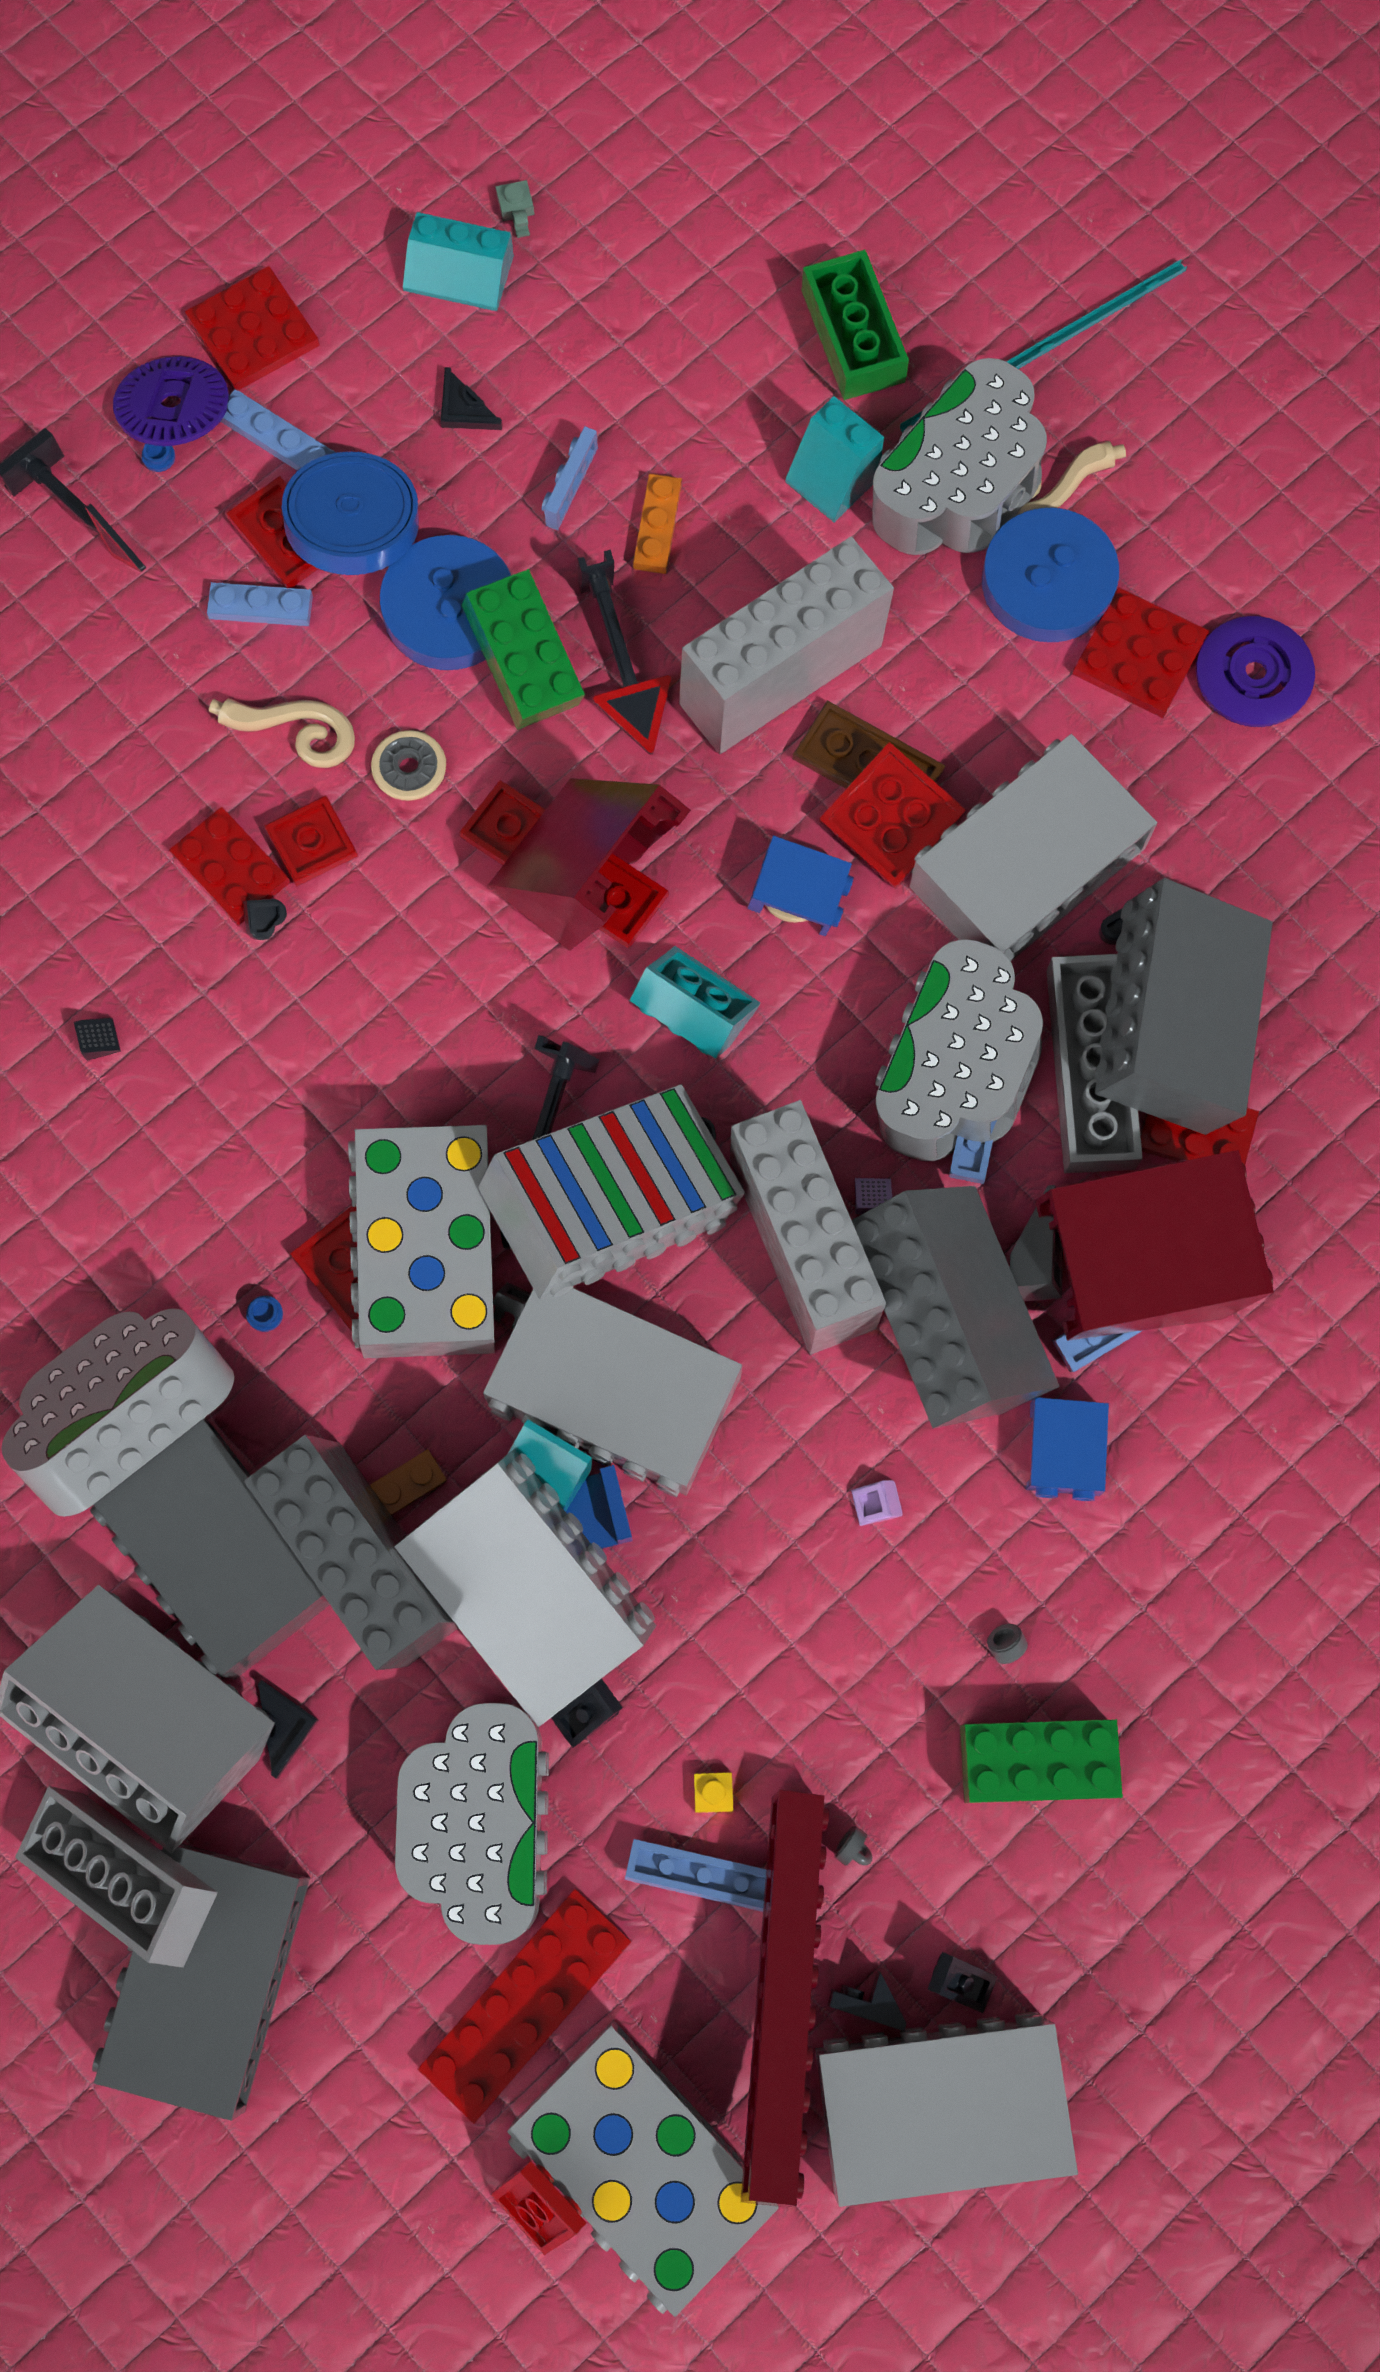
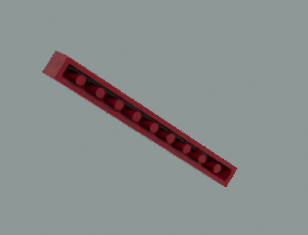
(783, 2001)

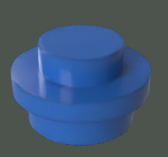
(158, 457)
(264, 1313)

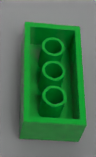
(854, 324)
(522, 649)
(1041, 1761)

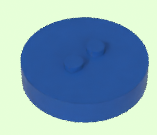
(350, 513)
(1050, 574)
(425, 598)

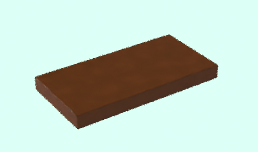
(844, 745)

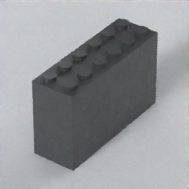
(1184, 1007)
(954, 1305)
(349, 1550)
(211, 1552)
(202, 2027)

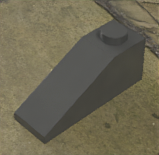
(1038, 1259)

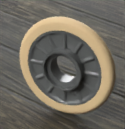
(413, 784)

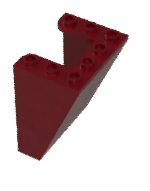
(557, 863)
(1159, 1246)

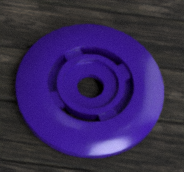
(141, 393)
(1233, 692)

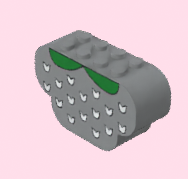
(962, 464)
(960, 1055)
(113, 1406)
(475, 1824)

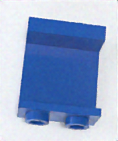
(802, 883)
(1068, 1448)
(602, 1509)

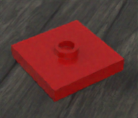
(311, 840)

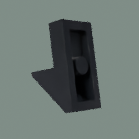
(587, 1713)
(962, 1982)
(880, 2007)

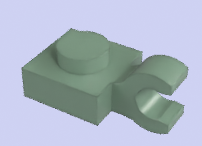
(516, 204)

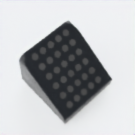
(97, 1037)

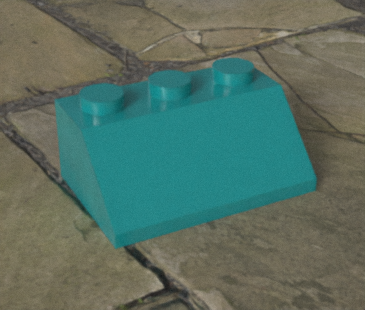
(457, 261)
(694, 1001)

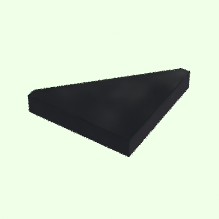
(464, 407)
(289, 1730)

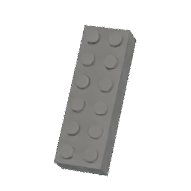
(1093, 1129)
(116, 1877)

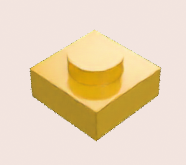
(713, 1792)

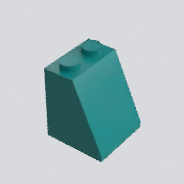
(835, 459)
(554, 1460)

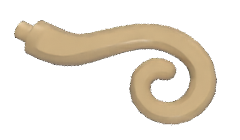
(1090, 460)
(248, 718)

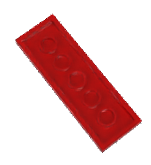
(508, 817)
(524, 2006)

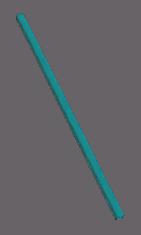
(1085, 322)

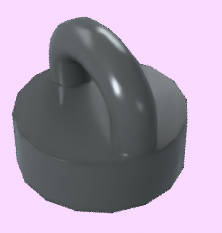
(1007, 1643)
(853, 1848)

